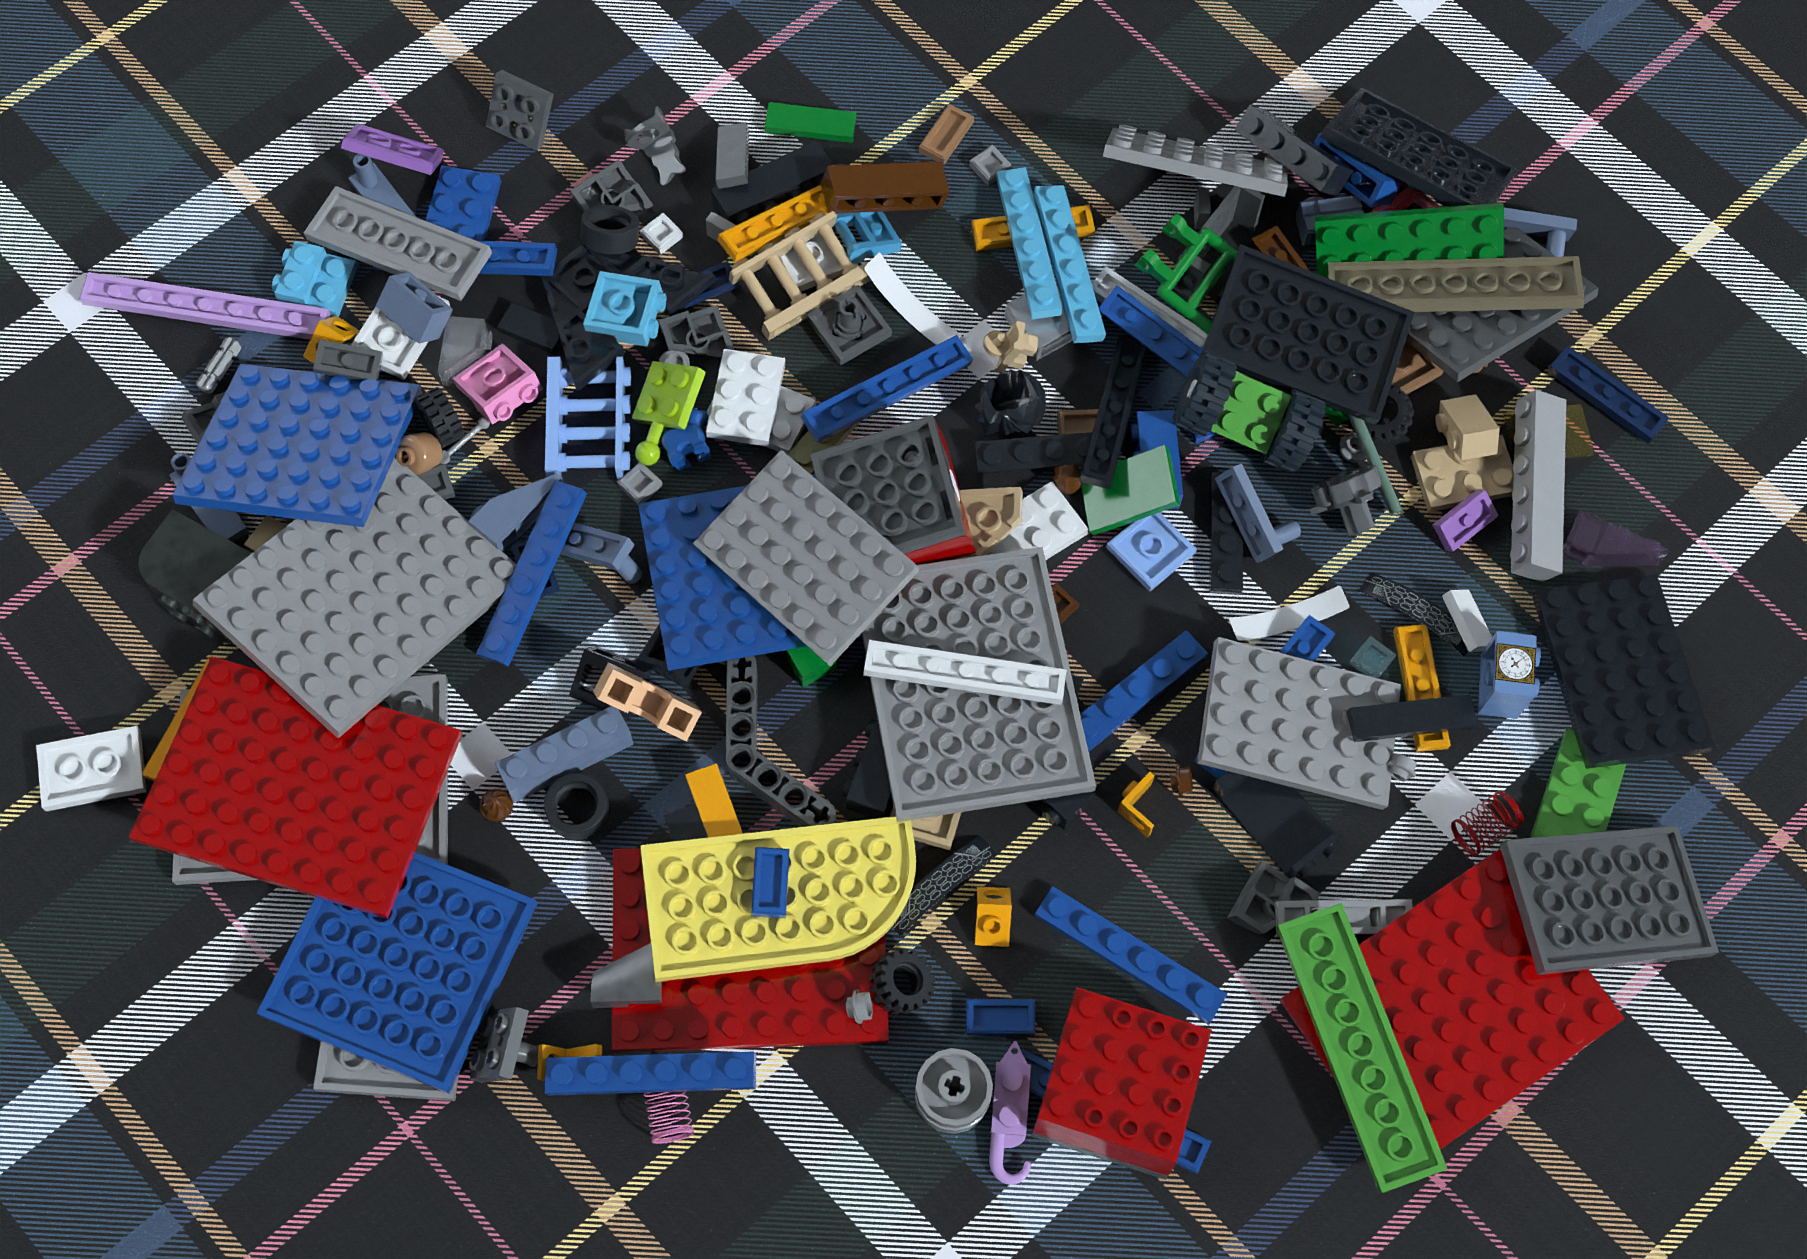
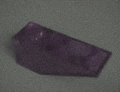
(1604, 544)

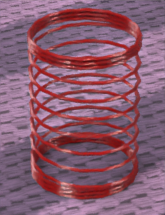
(1458, 837)

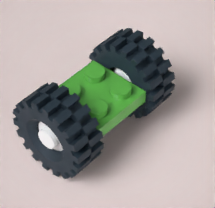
(1249, 412)

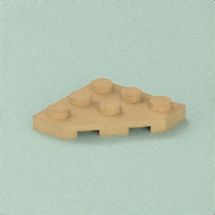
(991, 515)

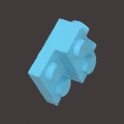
(314, 278)
(625, 308)

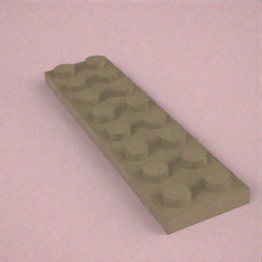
(1468, 283)

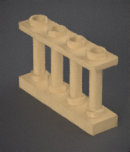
(827, 289)

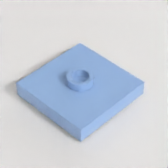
(1151, 549)

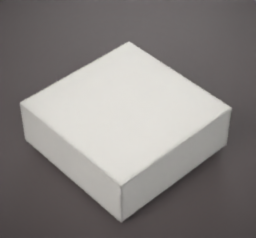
(661, 233)

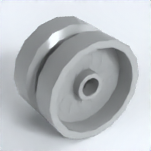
(958, 1070)

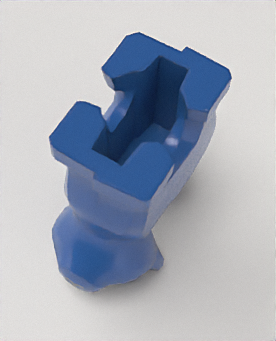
(683, 442)

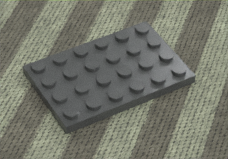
(1471, 339)
(1608, 899)

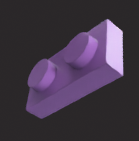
(1465, 520)

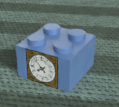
(1508, 674)

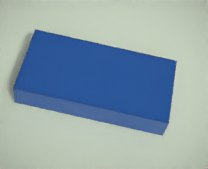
(770, 882)
(1000, 1017)

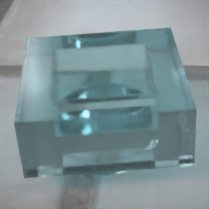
(1372, 658)

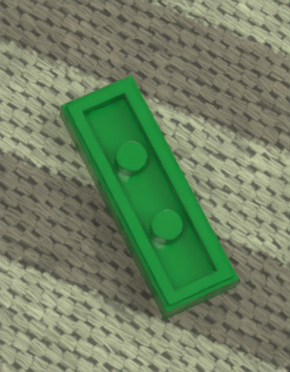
(810, 122)

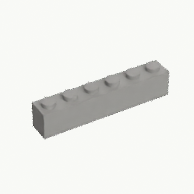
(1538, 486)

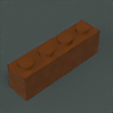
(884, 187)

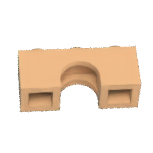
(648, 700)

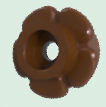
(1181, 780)

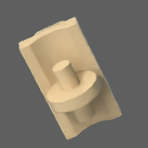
(1010, 347)

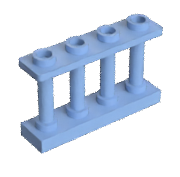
(559, 433)

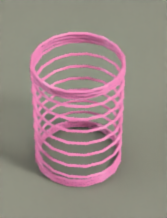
(656, 1138)

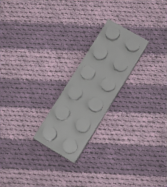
(398, 242)

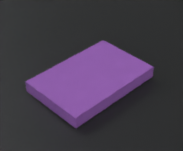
(392, 148)

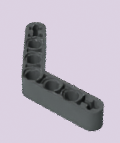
(759, 765)

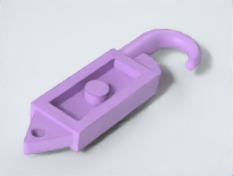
(1009, 1113)

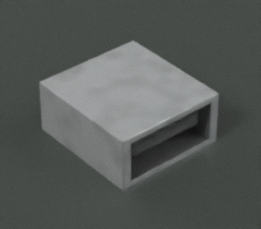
(1051, 331)

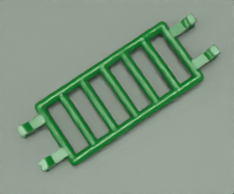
(1151, 264)

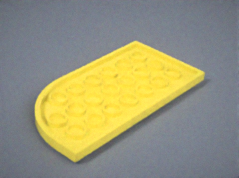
(841, 897)

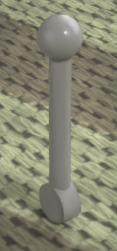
(483, 423)

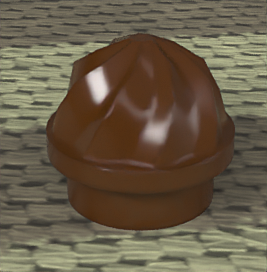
(1067, 478)
(496, 805)

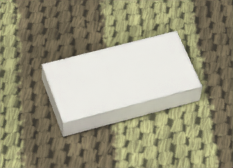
(1467, 619)

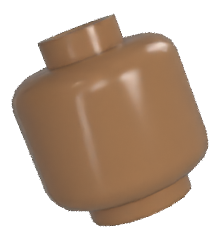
(419, 452)

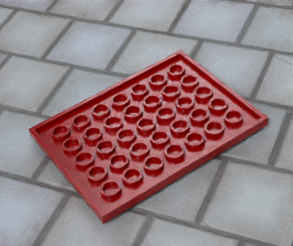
(289, 802)
(1471, 1002)
(738, 1008)

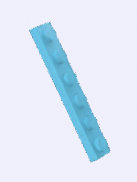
(1029, 243)
(1069, 264)

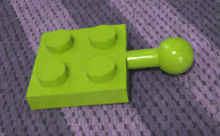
(665, 402)

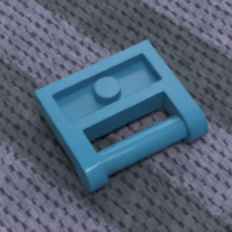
(873, 229)

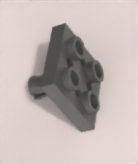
(531, 103)
(851, 307)
(502, 1046)

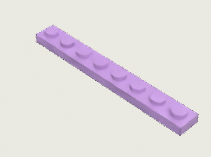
(201, 306)

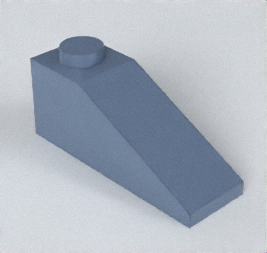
(512, 513)

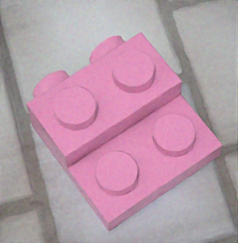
(498, 384)

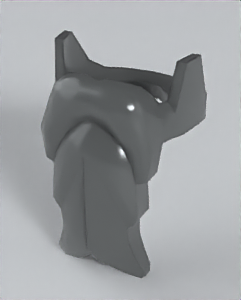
(658, 144)

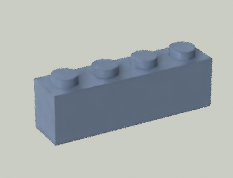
(564, 753)

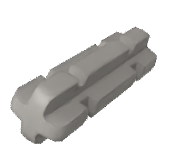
(218, 365)

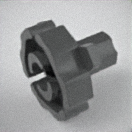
(1349, 494)

